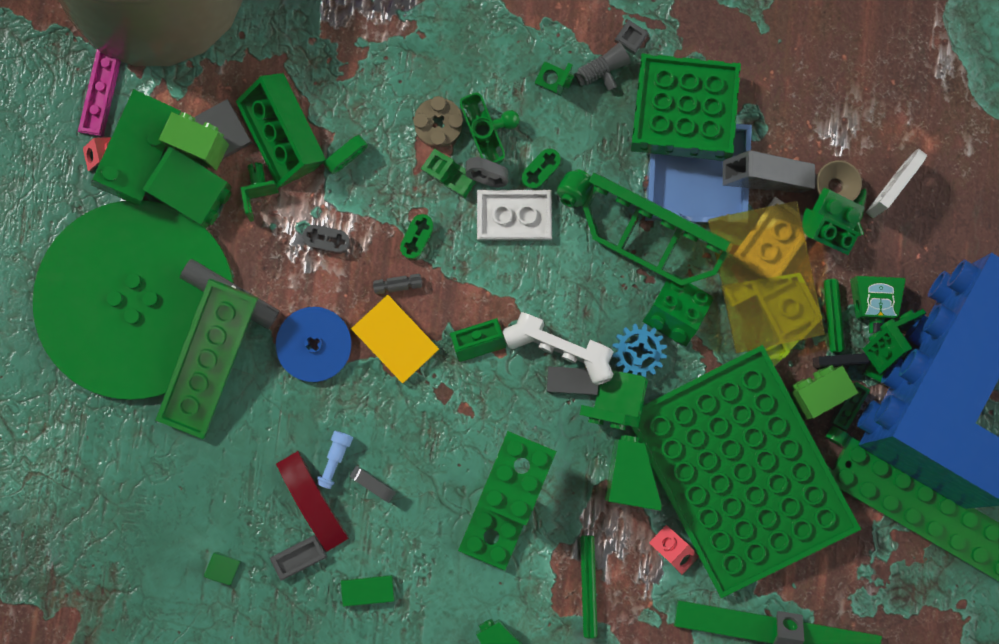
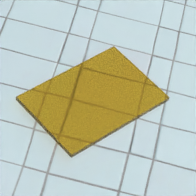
(767, 277)

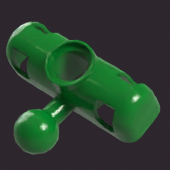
(490, 142)

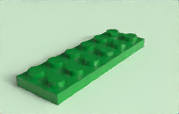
(206, 358)

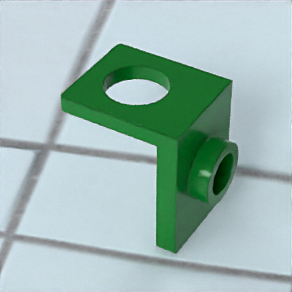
(564, 78)

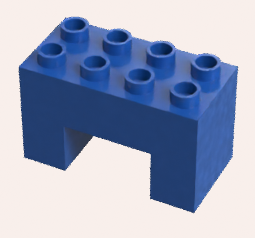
(941, 388)

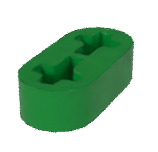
(345, 154)
(536, 165)
(411, 234)

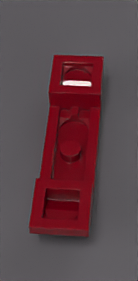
(311, 501)

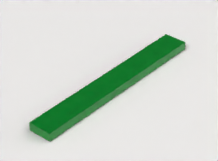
(759, 626)

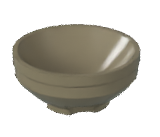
(845, 174)

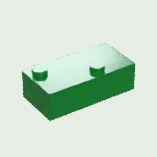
(133, 148)

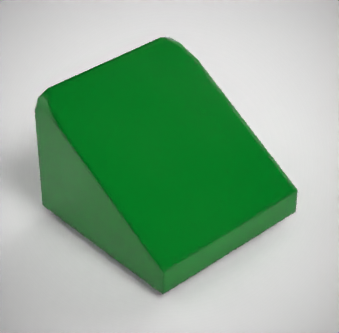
(222, 568)

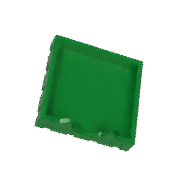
(686, 107)

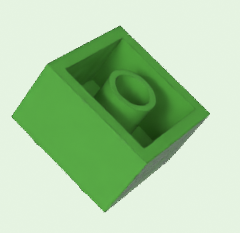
(196, 141)
(822, 392)

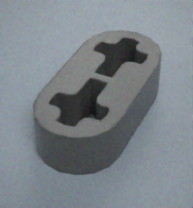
(486, 172)
(325, 245)
(372, 484)

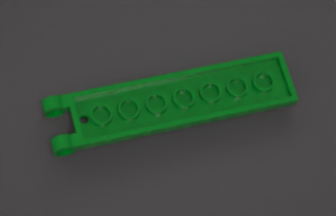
(915, 506)

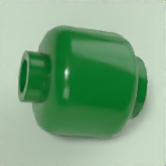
(574, 188)

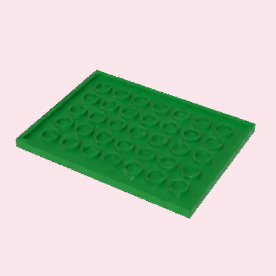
(743, 472)

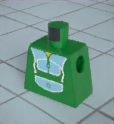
(877, 299)

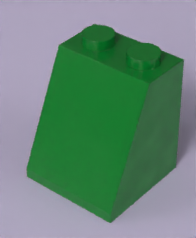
(188, 188)
(631, 475)

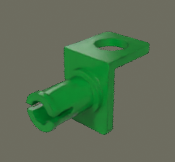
(258, 188)

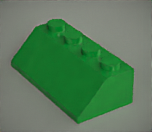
(280, 129)

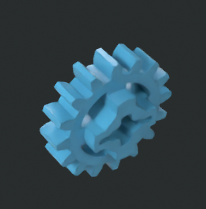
(636, 363)

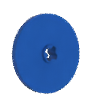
(312, 364)

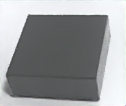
(631, 37)

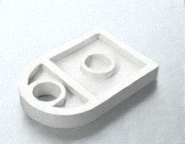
(897, 183)

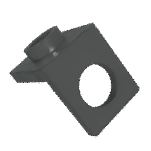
(787, 636)

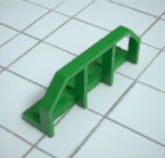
(669, 220)

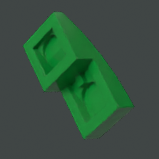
(448, 173)

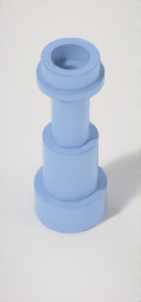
(335, 455)

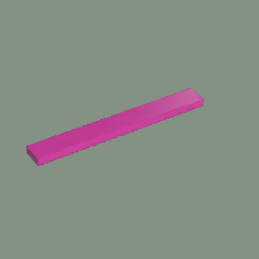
(99, 95)

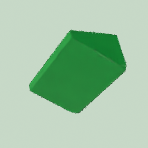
(478, 340)

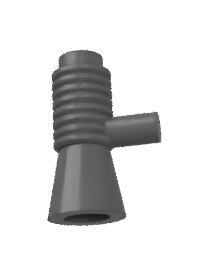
(601, 67)

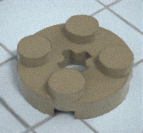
(438, 108)

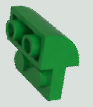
(833, 221)

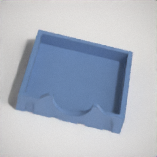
(695, 185)

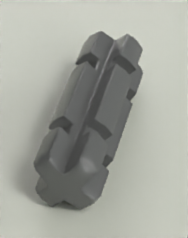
(397, 284)

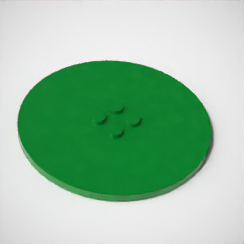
(115, 297)

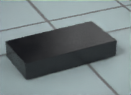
(840, 360)

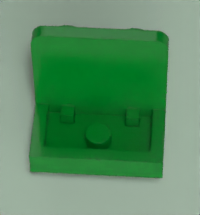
(678, 311)
(618, 401)

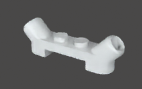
(595, 356)

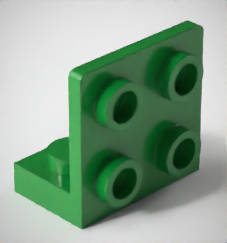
(890, 345)

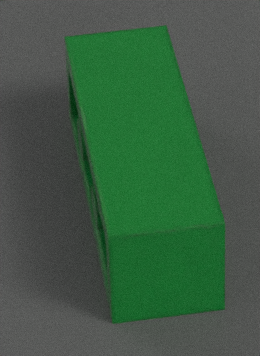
(848, 409)

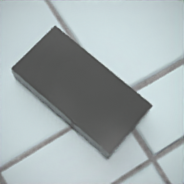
(570, 381)
(298, 557)

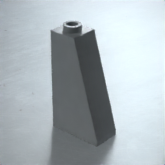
(768, 172)

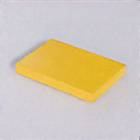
(395, 339)

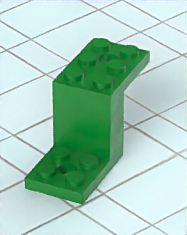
(507, 500)

